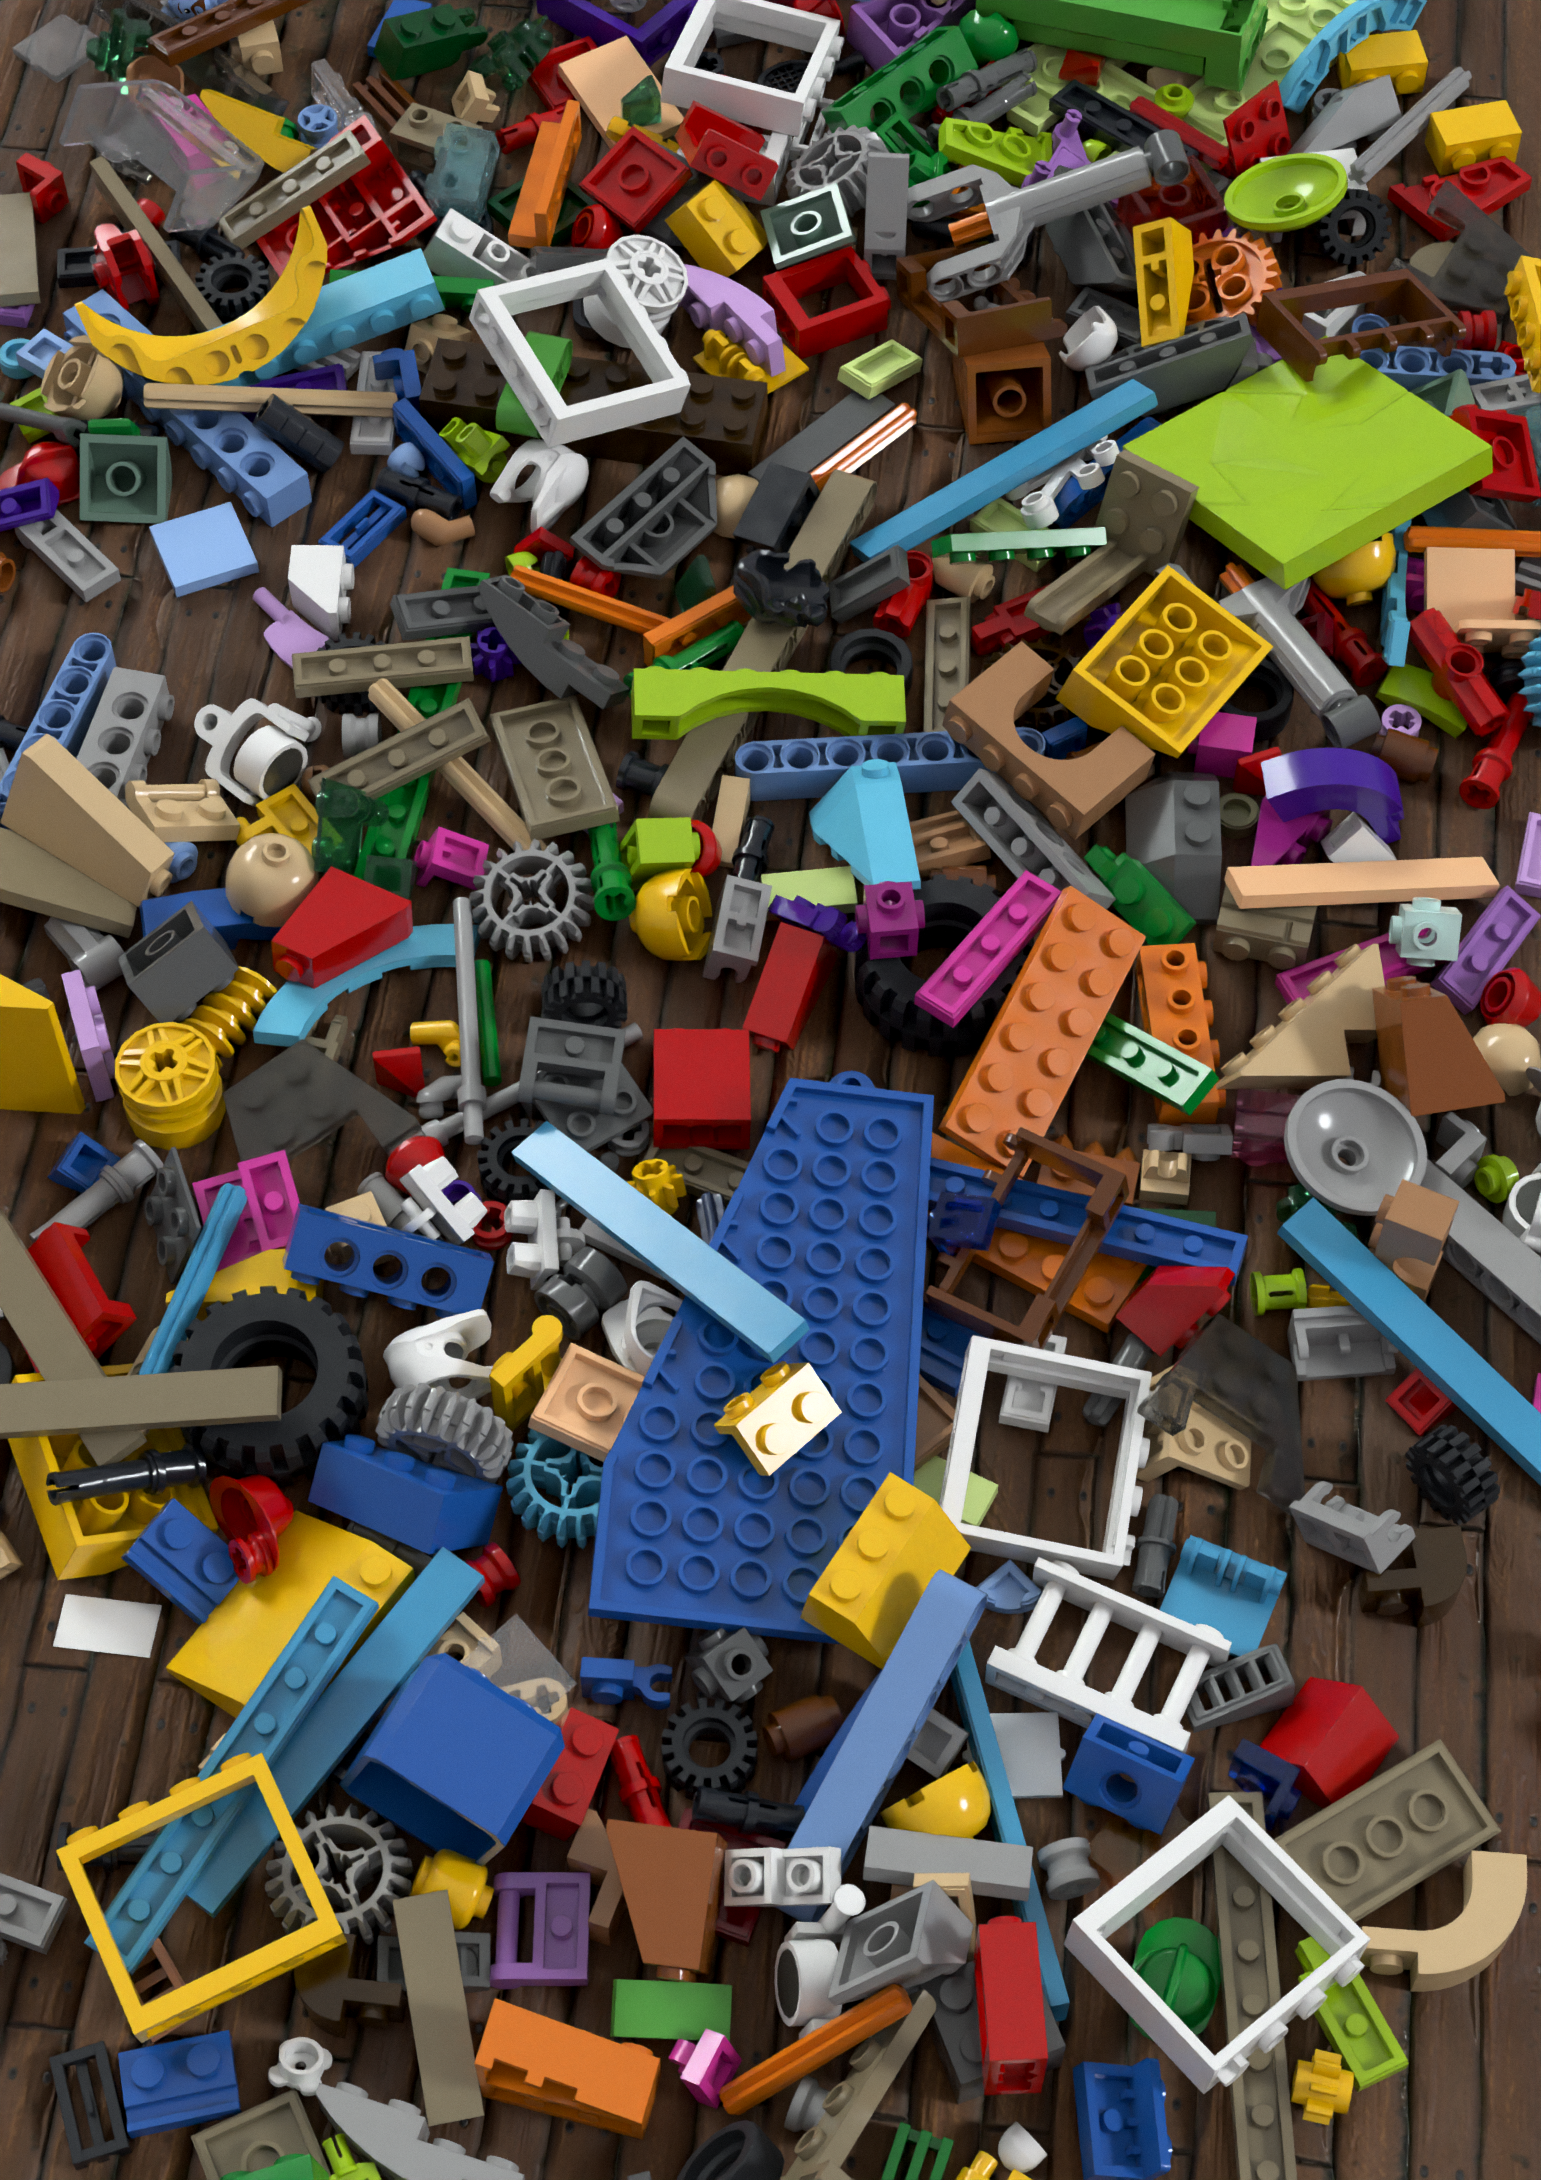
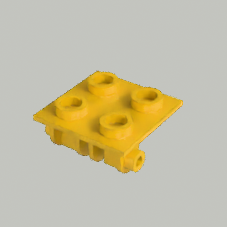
(731, 360)

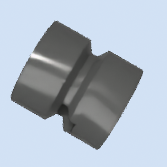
(588, 1286)

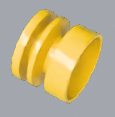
(170, 1085)

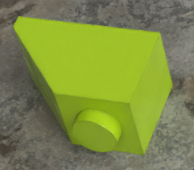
(658, 846)

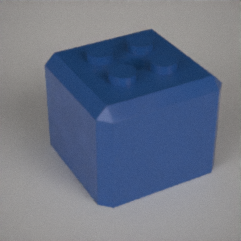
(455, 1760)

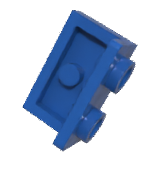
(1122, 2120)

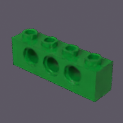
(941, 48)

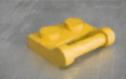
(523, 1376)

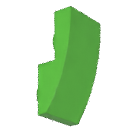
(669, 2009)

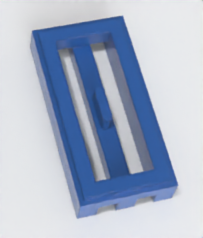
(368, 531)

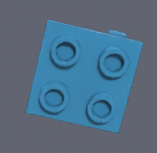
(1224, 1592)

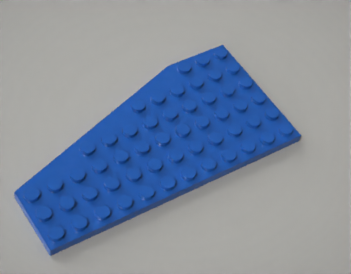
(839, 1235)

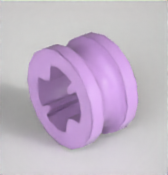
(1399, 716)

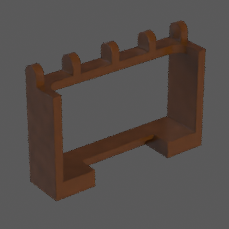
(1383, 295)
(981, 331)
(1047, 1308)

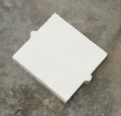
(1029, 1753)

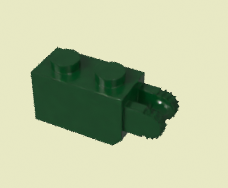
(426, 40)

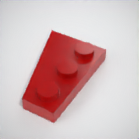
(1485, 183)

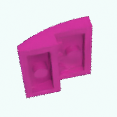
(268, 1208)

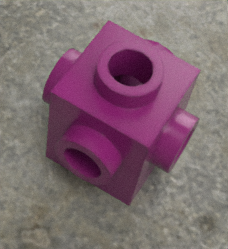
(890, 919)

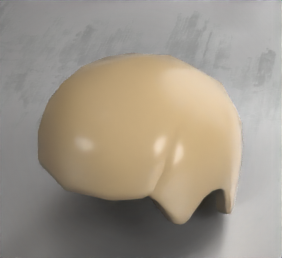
(732, 498)
(1509, 1052)

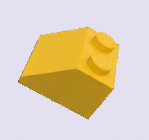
(718, 229)

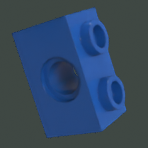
(1116, 1749)

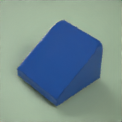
(81, 1163)

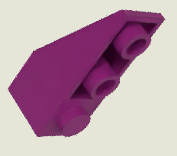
(1287, 841)

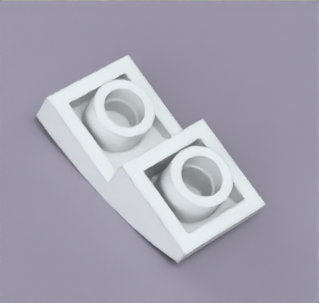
(781, 1876)

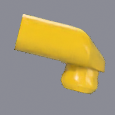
(439, 1033)

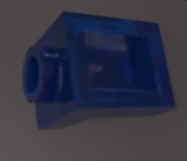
(963, 1222)
(1266, 1773)

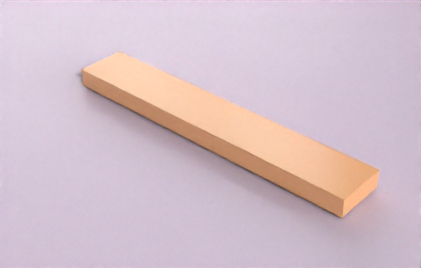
(1360, 882)

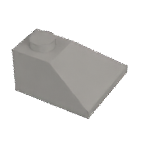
(901, 1944)

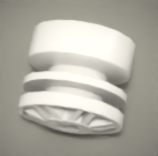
(653, 276)

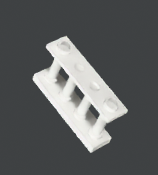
(1066, 1692)

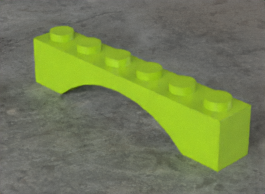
(676, 700)

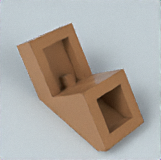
(593, 1855)

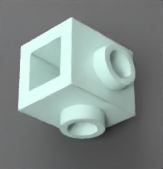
(1438, 943)

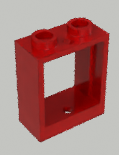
(835, 327)
(1010, 2007)

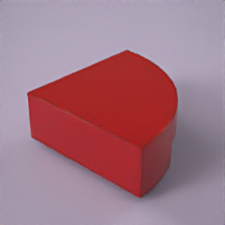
(543, 541)

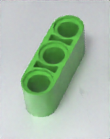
(555, 357)

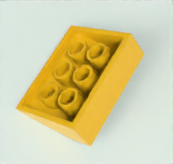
(1164, 666)
(34, 1055)
(95, 1532)
(257, 1619)

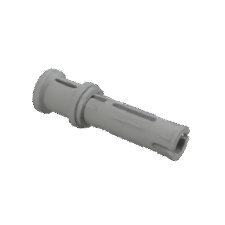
(114, 1186)

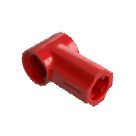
(900, 611)

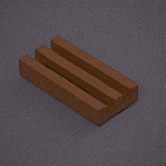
(390, 92)

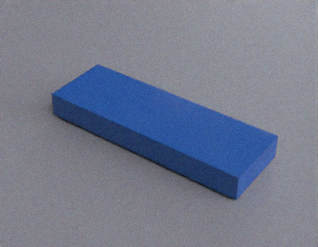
(438, 456)

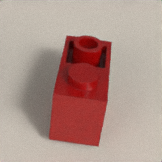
(1171, 1301)

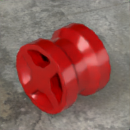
(1480, 330)
(590, 576)
(497, 1572)

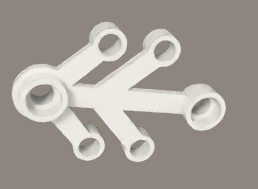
(1039, 506)

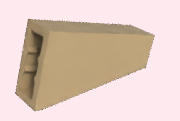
(85, 824)

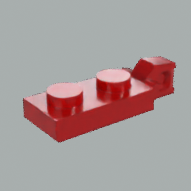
(1007, 625)

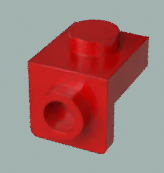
(44, 184)

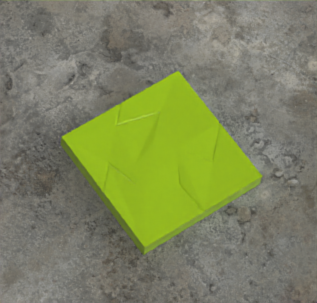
(1315, 466)

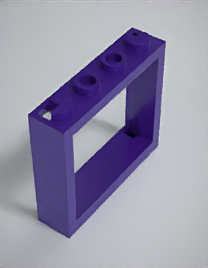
(650, 40)

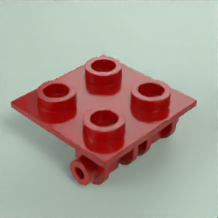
(1256, 131)

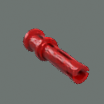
(1348, 642)
(1494, 762)

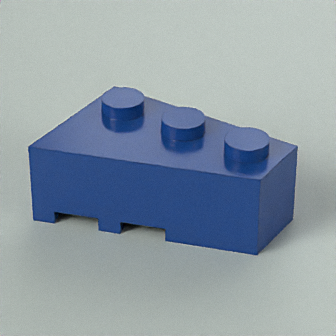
(404, 1496)

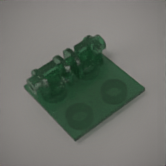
(515, 53)
(341, 818)

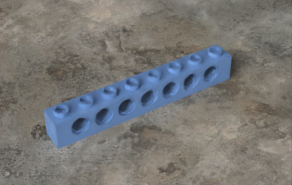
(217, 440)

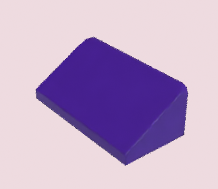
(27, 503)

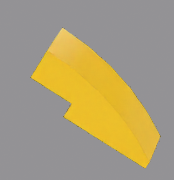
(257, 130)

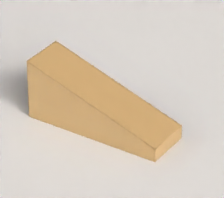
(731, 815)

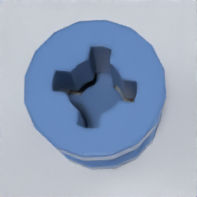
(317, 125)

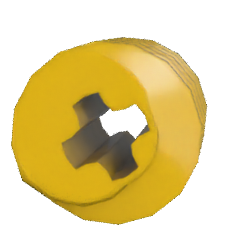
(230, 1009)

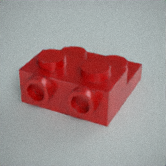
(1512, 453)

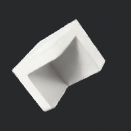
(1355, 843)

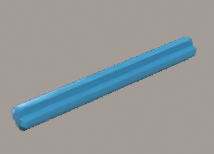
(195, 1278)

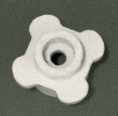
(300, 2053)

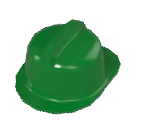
(1182, 1968)

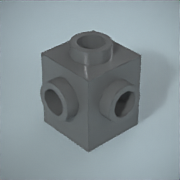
(713, 1667)

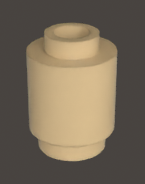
(964, 579)

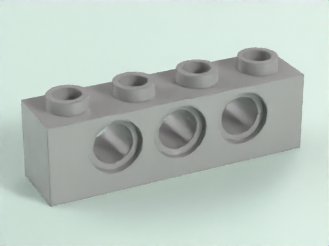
(126, 728)
(1024, 836)

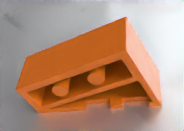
(566, 2071)

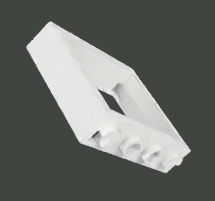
(745, 100)
(529, 380)
(1067, 1371)
(1281, 1876)

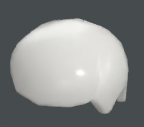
(1089, 340)

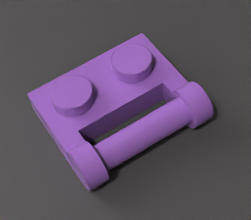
(559, 1929)

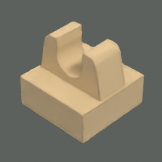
(473, 100)
(1165, 1176)

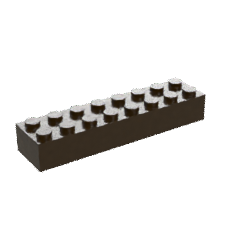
(718, 416)

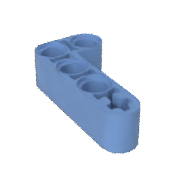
(1420, 365)

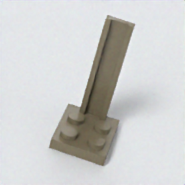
(1144, 526)
(856, 2098)

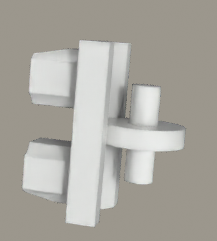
(452, 1220)
(549, 1239)

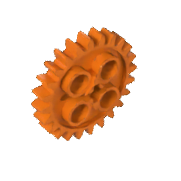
(1242, 274)

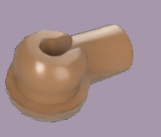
(438, 529)

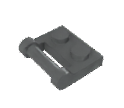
(573, 1051)

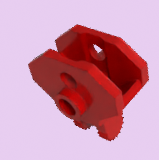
(124, 266)

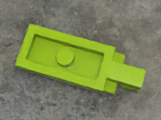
(1354, 2024)

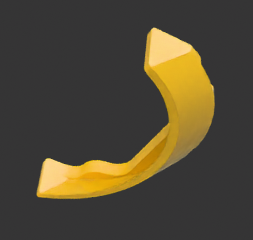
(234, 347)

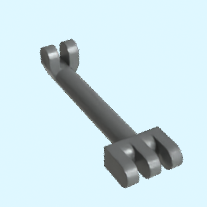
(61, 426)

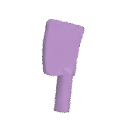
(288, 632)

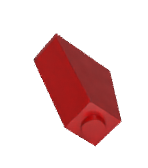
(339, 928)
(788, 987)

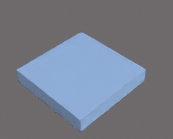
(204, 549)

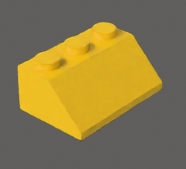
(884, 1570)

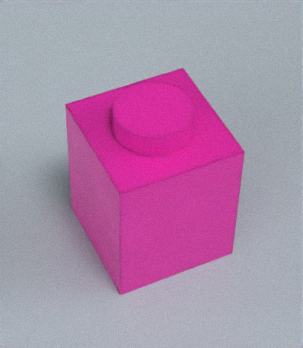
(1223, 743)

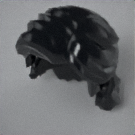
(781, 594)

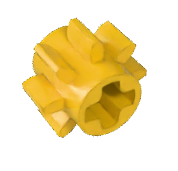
(659, 1183)
(1322, 2087)

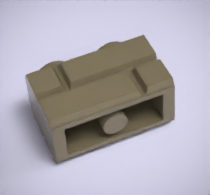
(1264, 934)

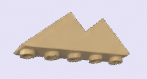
(1314, 1031)

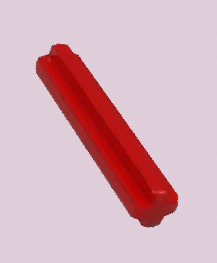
(1209, 150)

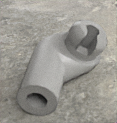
(433, 1095)

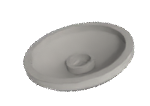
(1366, 1130)

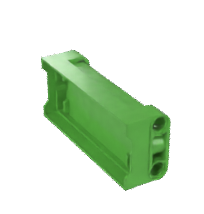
(1175, 35)

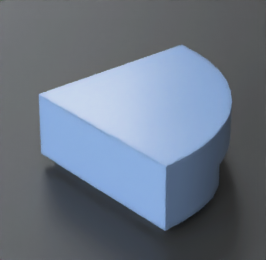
(1010, 1590)

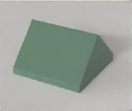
(808, 227)
(124, 478)

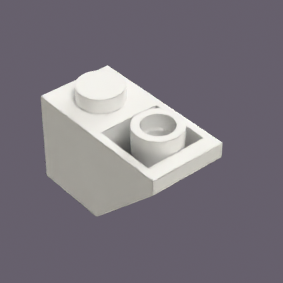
(319, 586)

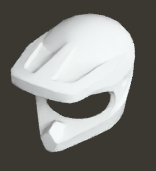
(552, 487)
(638, 1325)
(439, 1352)

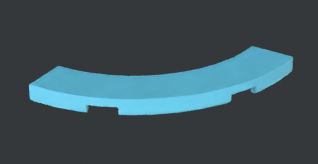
(1342, 35)
(1394, 621)
(298, 1006)

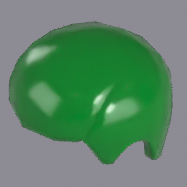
(988, 37)

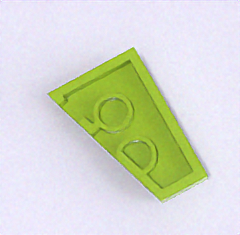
(1006, 153)

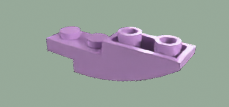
(738, 312)

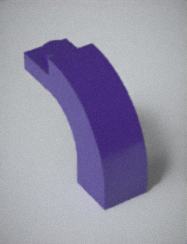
(1335, 780)

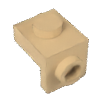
(425, 334)

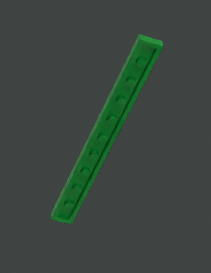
(408, 802)

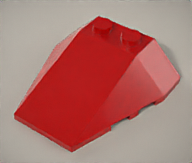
(362, 214)

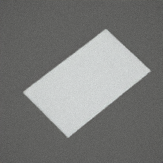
(107, 1625)

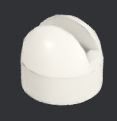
(1019, 2149)

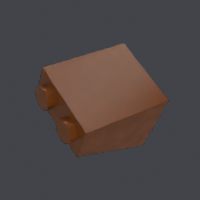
(1004, 393)
(1428, 1051)
(671, 1893)

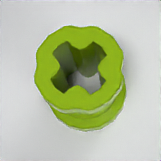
(1262, 1285)

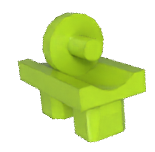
(477, 448)

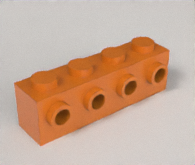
(1177, 1014)

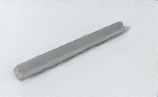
(1408, 126)

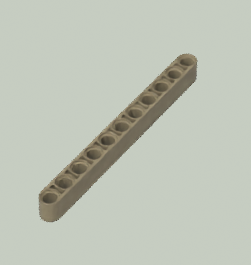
(711, 748)

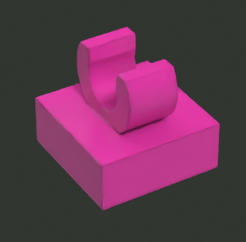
(706, 2066)

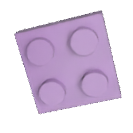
(91, 1034)

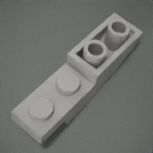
(397, 2139)

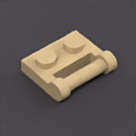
(183, 811)

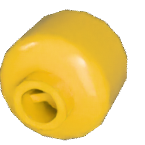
(463, 1881)

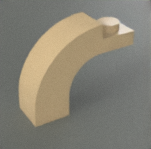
(1456, 1952)

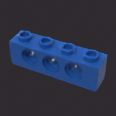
(318, 1229)

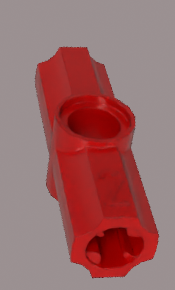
(1457, 672)

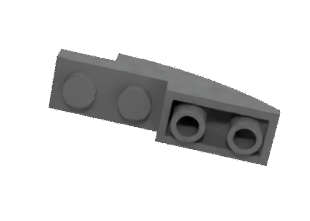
(537, 640)

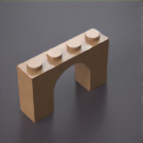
(1066, 791)

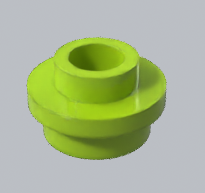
(1175, 99)
(1496, 1177)

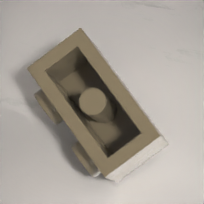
(416, 135)

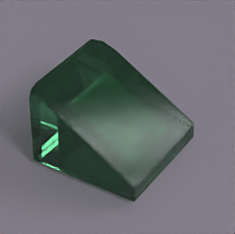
(642, 104)
(695, 584)
(391, 874)

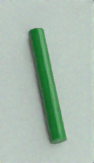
(487, 1024)

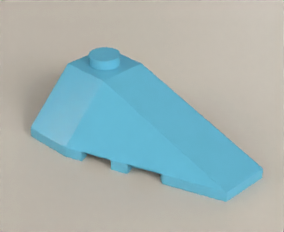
(868, 824)

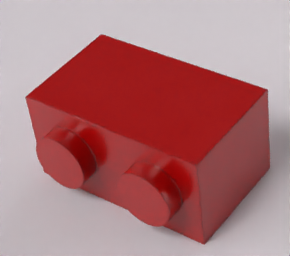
(574, 1777)

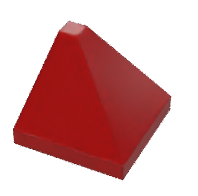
(1082, 67)
(1249, 773)
(400, 1069)
(1420, 1402)

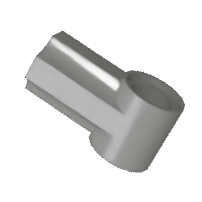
(86, 951)

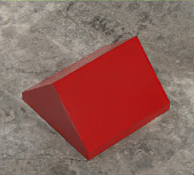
(1333, 1738)

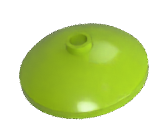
(1286, 192)

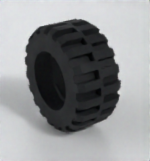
(889, 988)
(278, 1327)

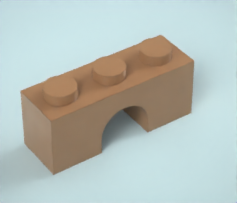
(1412, 1234)

